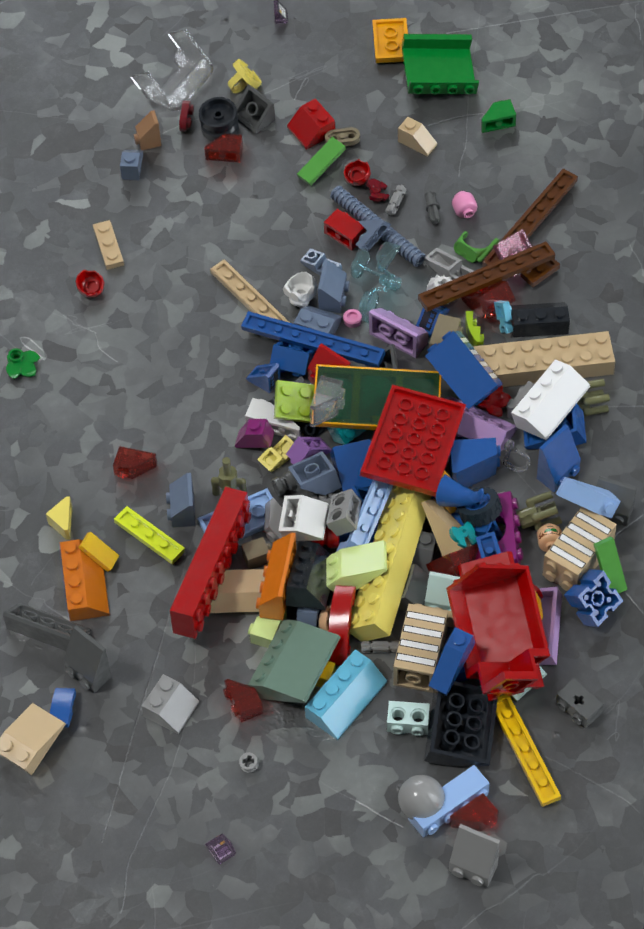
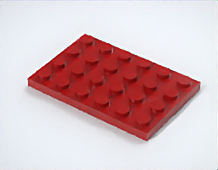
(413, 440)

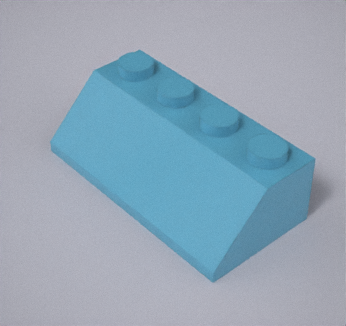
(345, 695)

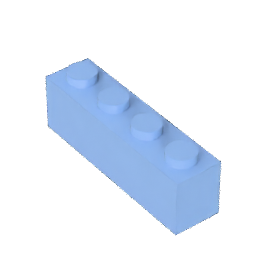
(457, 794)

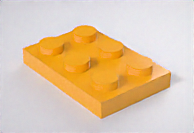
(388, 39)

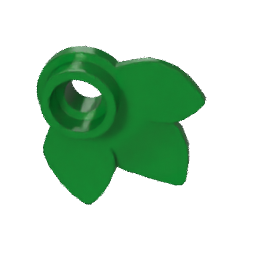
(23, 365)

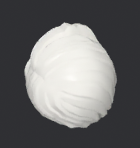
(300, 289)

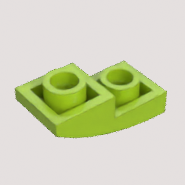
(473, 330)

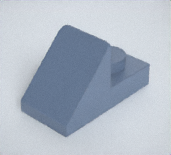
(375, 230)

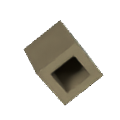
(255, 552)

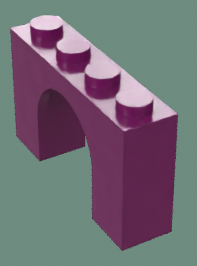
(508, 517)

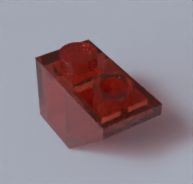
(244, 700)

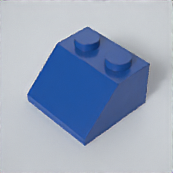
(292, 358)

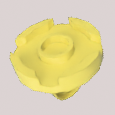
(244, 77)

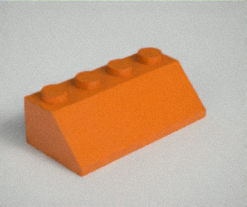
(83, 583)
(273, 589)

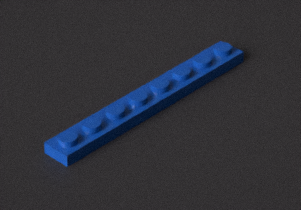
(312, 338)

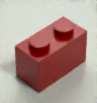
(343, 229)

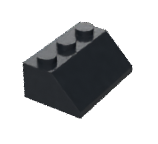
(540, 319)

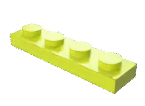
(149, 535)

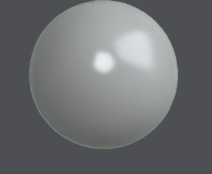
(420, 796)

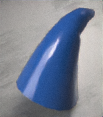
(455, 495)

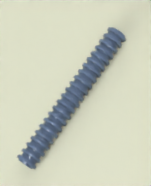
(362, 213)

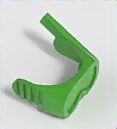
(470, 253)

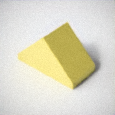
(60, 517)

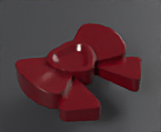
(375, 187)

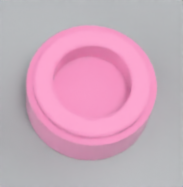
(352, 318)

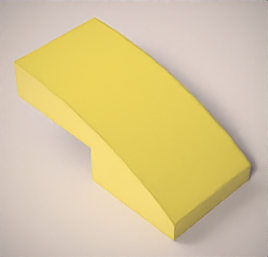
(276, 456)

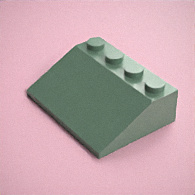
(293, 662)

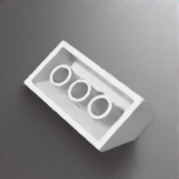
(550, 400)

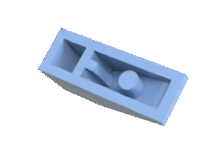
(589, 496)

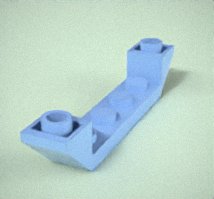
(369, 514)

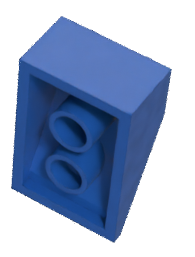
(573, 420)
(558, 459)

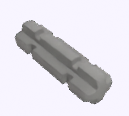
(396, 200)
(379, 646)

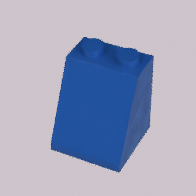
(474, 460)
(348, 462)

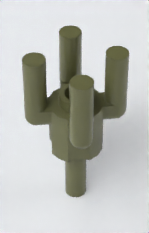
(594, 397)
(227, 478)
(532, 515)

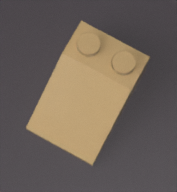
(30, 738)

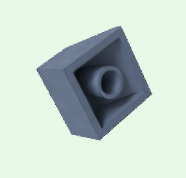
(332, 288)
(318, 319)
(316, 474)
(181, 502)

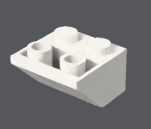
(304, 517)

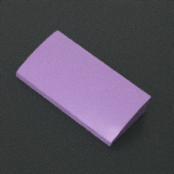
(551, 621)

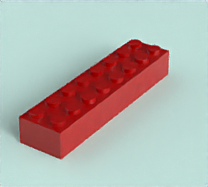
(210, 563)

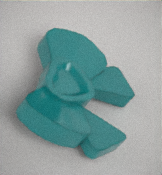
(459, 534)

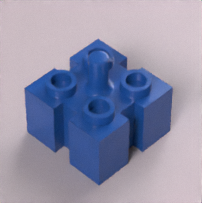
(593, 597)

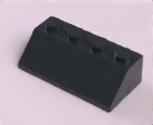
(308, 577)

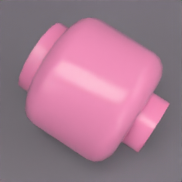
(464, 204)

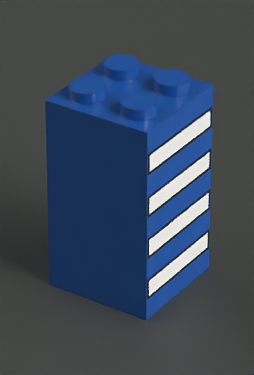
(463, 369)

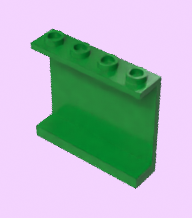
(438, 64)

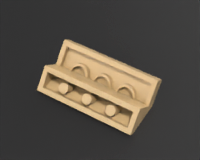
(238, 591)

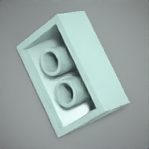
(436, 590)

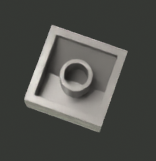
(169, 704)

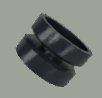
(218, 117)

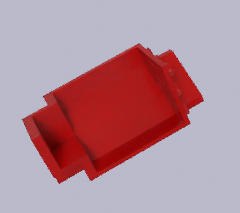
(501, 611)

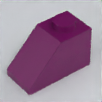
(255, 434)

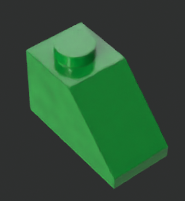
(499, 116)

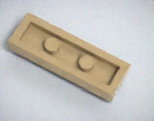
(108, 245)

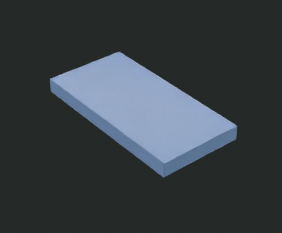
(257, 510)

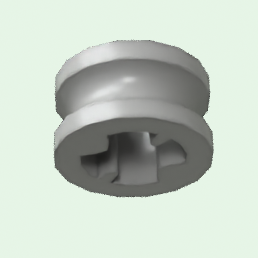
(244, 758)

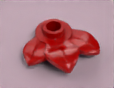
(495, 402)

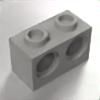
(344, 512)

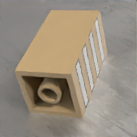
(574, 548)
(420, 646)

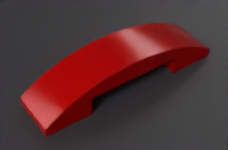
(340, 621)

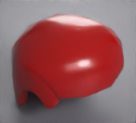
(357, 173)
(89, 283)

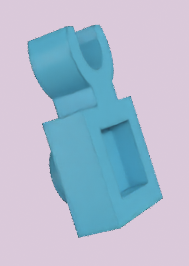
(503, 313)

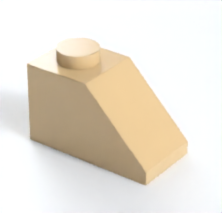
(416, 136)

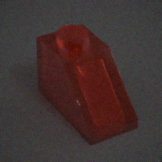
(225, 148)
(133, 463)
(476, 814)

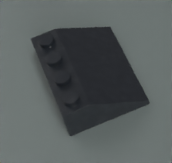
(461, 727)

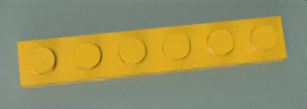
(526, 751)

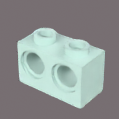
(408, 712)

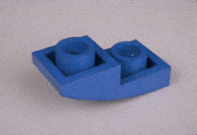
(62, 704)

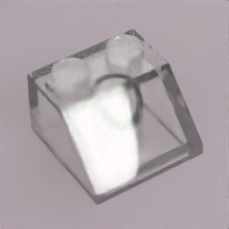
(327, 400)

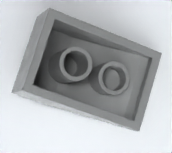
(474, 856)

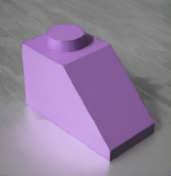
(306, 447)

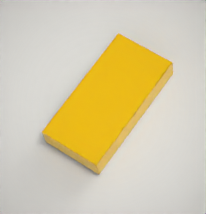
(98, 551)

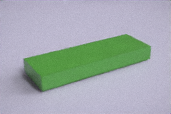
(321, 161)
(610, 563)

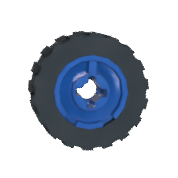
(484, 511)

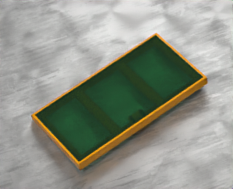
(368, 391)

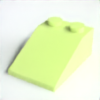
(356, 565)

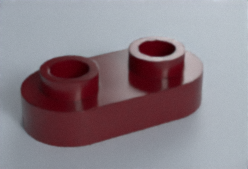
(185, 121)

